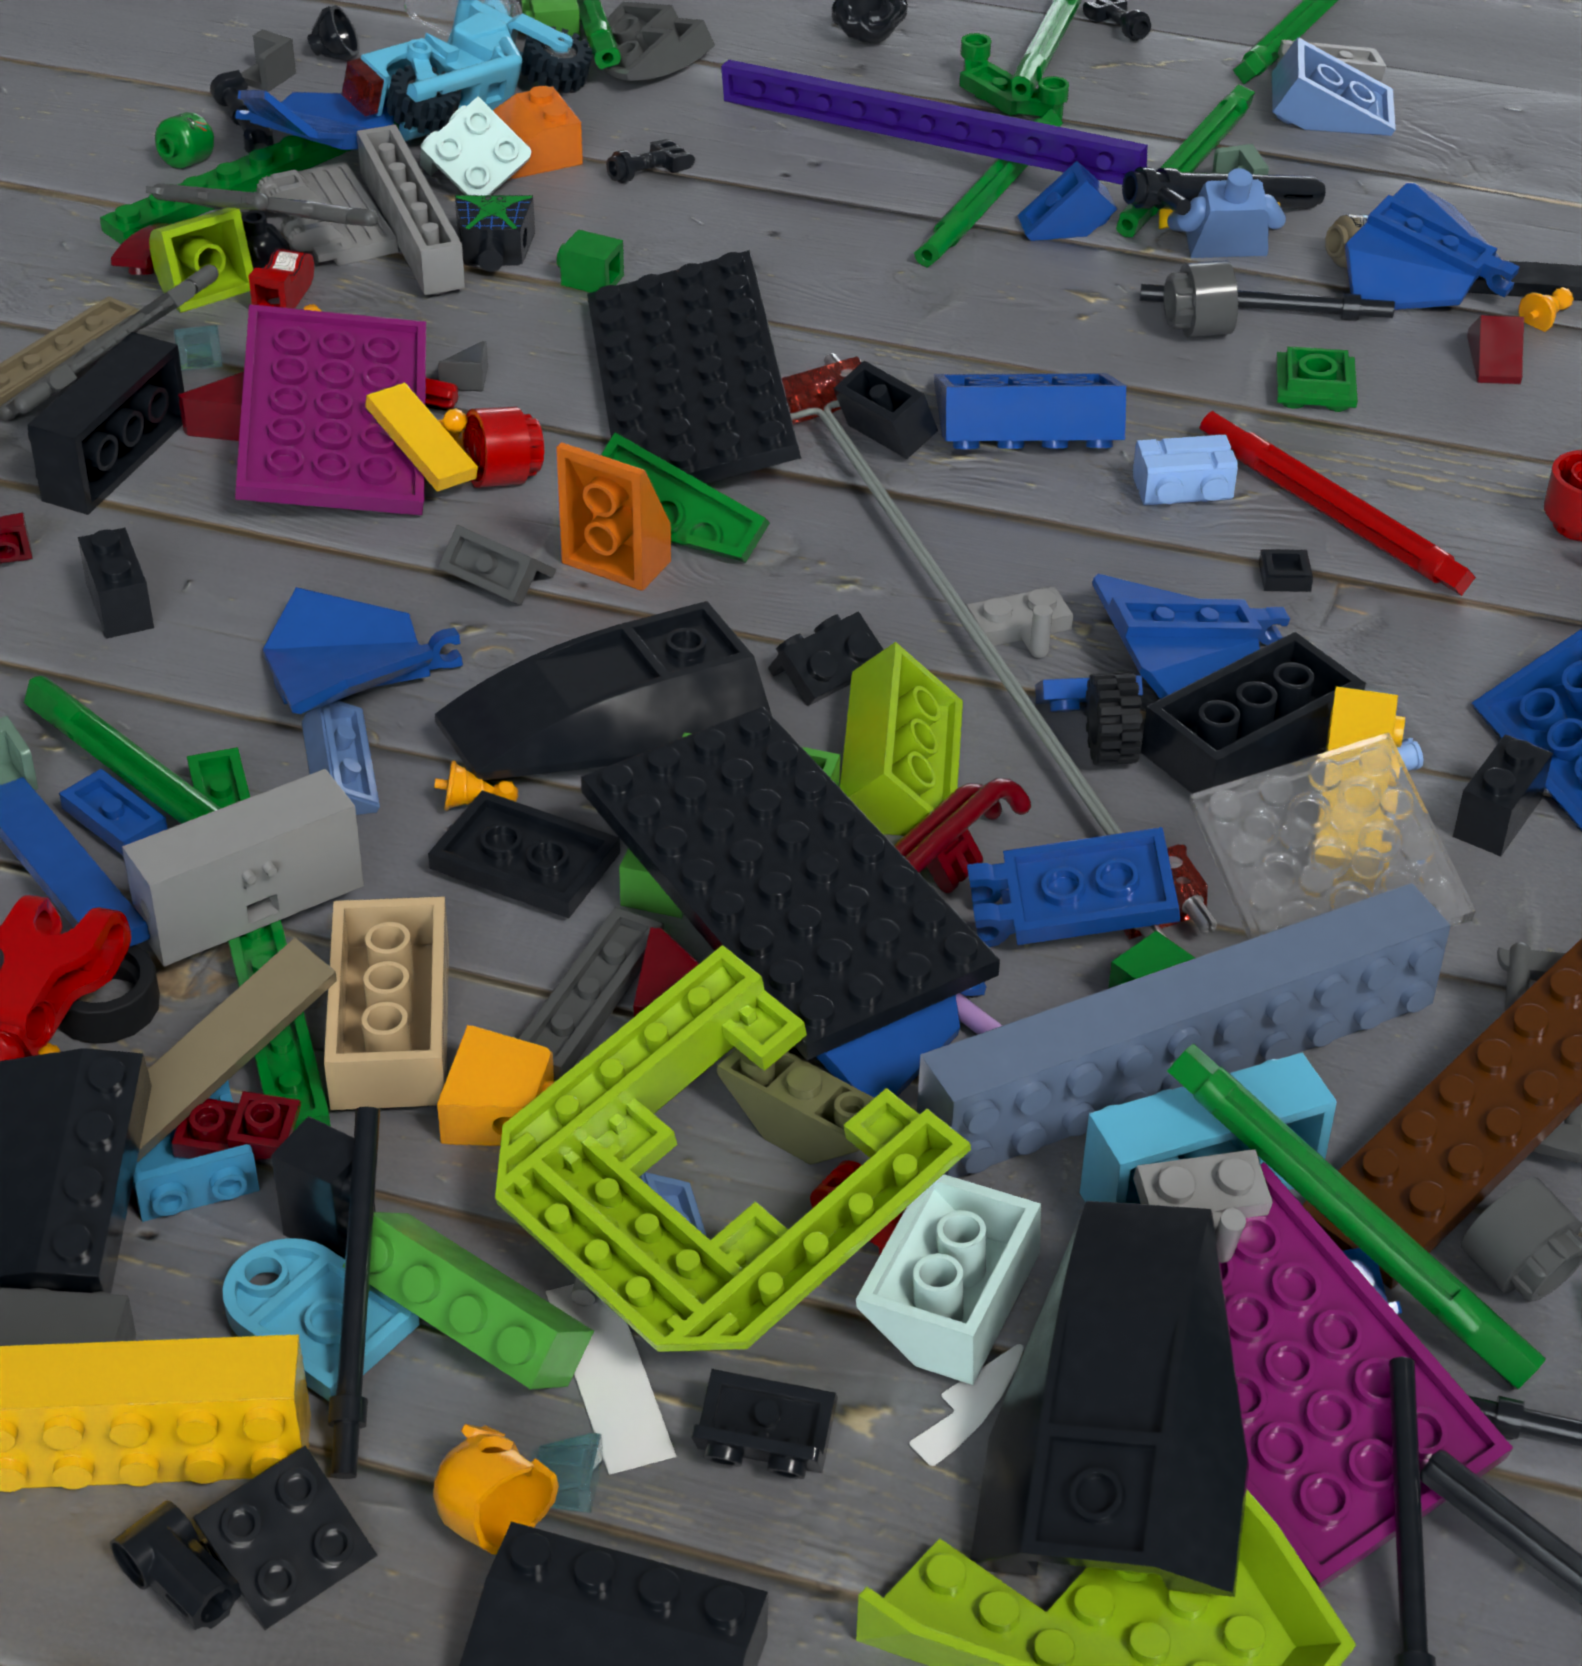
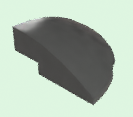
(655, 40)

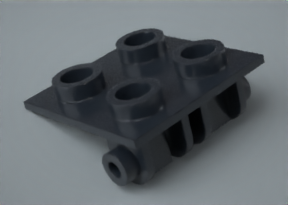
(284, 1537)

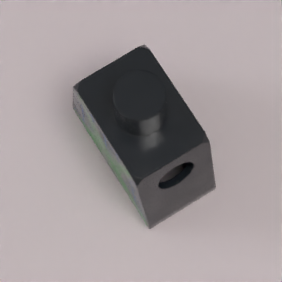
(495, 229)

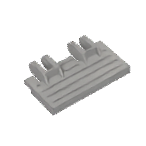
(330, 241)

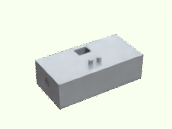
(245, 866)

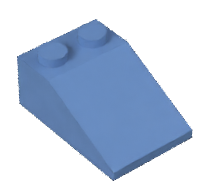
(1329, 94)

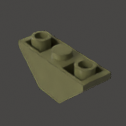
(794, 1104)

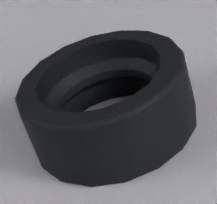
(121, 1016)

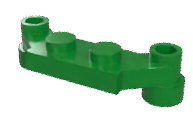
(994, 84)

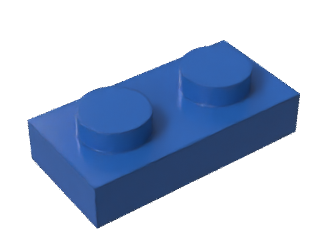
(1066, 694)
(111, 810)

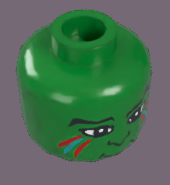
(184, 140)

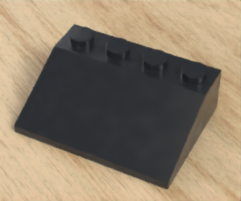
(68, 1165)
(597, 1606)

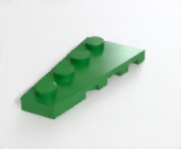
(697, 512)

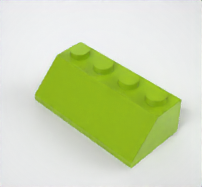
(900, 741)

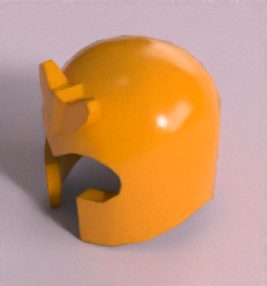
(488, 1486)

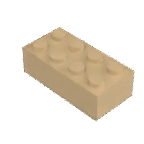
(387, 1003)

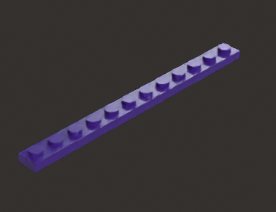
(930, 121)

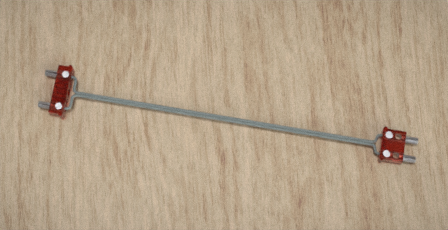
(812, 396)

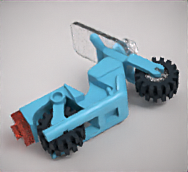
(432, 77)

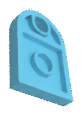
(308, 1303)

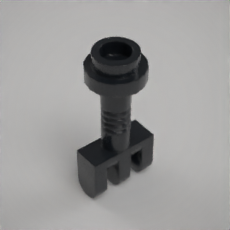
(1134, 24)
(664, 153)

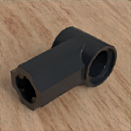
(168, 1555)

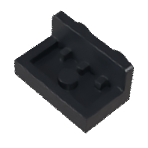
(826, 658)
(765, 1423)

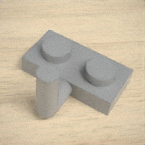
(1024, 617)
(1224, 1183)

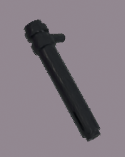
(1174, 189)

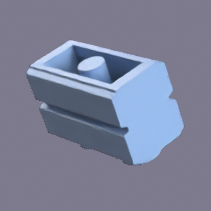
(1184, 470)

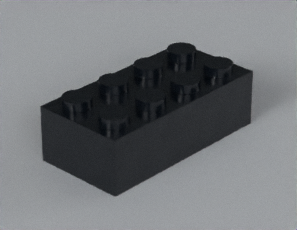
(107, 423)
(1246, 715)

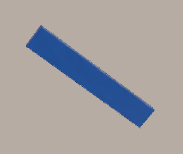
(59, 860)

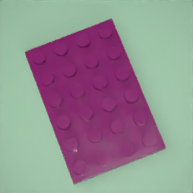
(306, 413)
(1317, 1390)

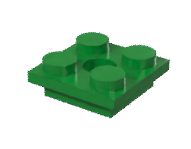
(1316, 378)

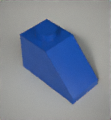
(1068, 207)

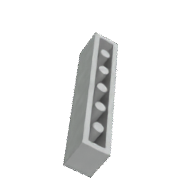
(411, 210)

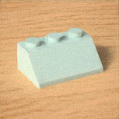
(952, 1275)

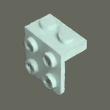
(474, 150)

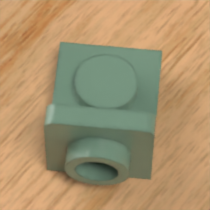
(1241, 157)

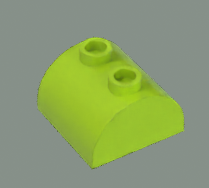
(202, 241)

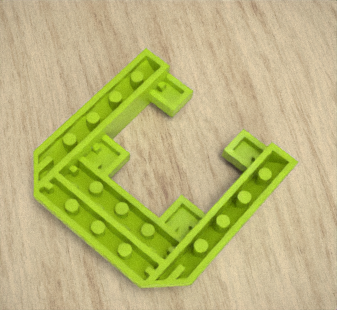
(584, 1142)

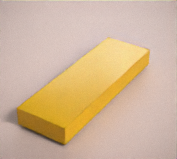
(421, 437)

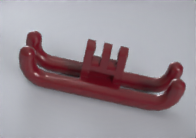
(943, 836)

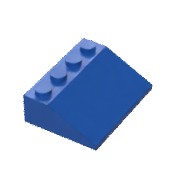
(1031, 409)
(1546, 709)

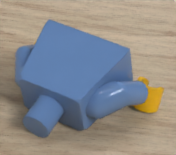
(1228, 218)

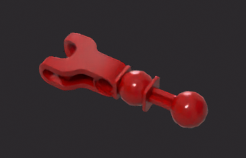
(51, 969)

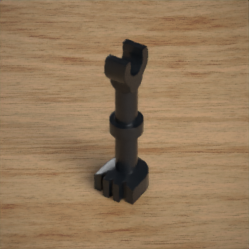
(225, 92)

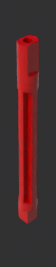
(1341, 505)

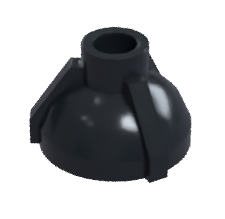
(334, 35)
(261, 238)

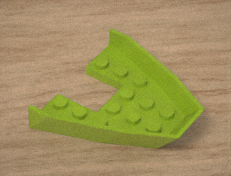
(965, 1616)

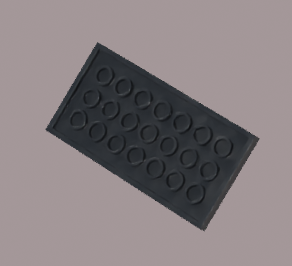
(694, 369)
(790, 878)

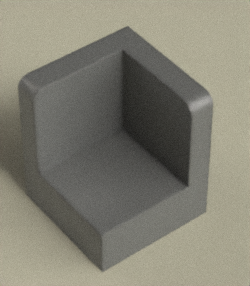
(273, 61)

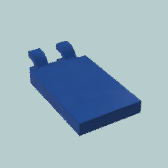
(1075, 888)

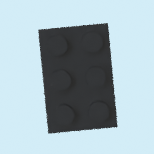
(524, 853)

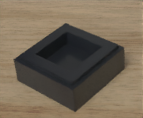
(1285, 570)

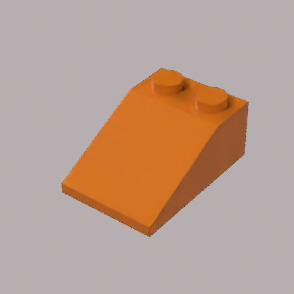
(546, 127)
(610, 518)

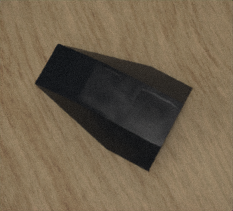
(605, 696)
(1124, 1412)

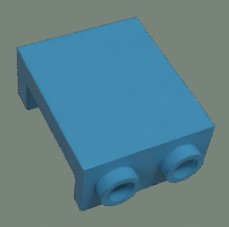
(176, 1184)

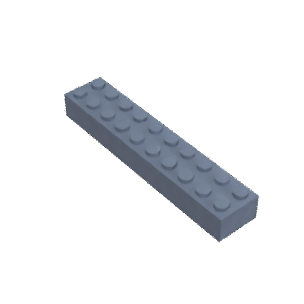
(1237, 1005)

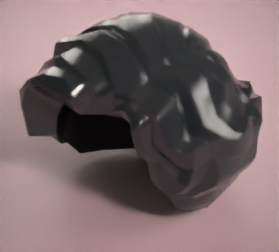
(869, 19)

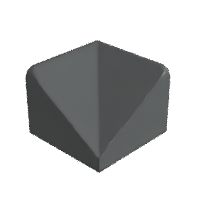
(466, 368)

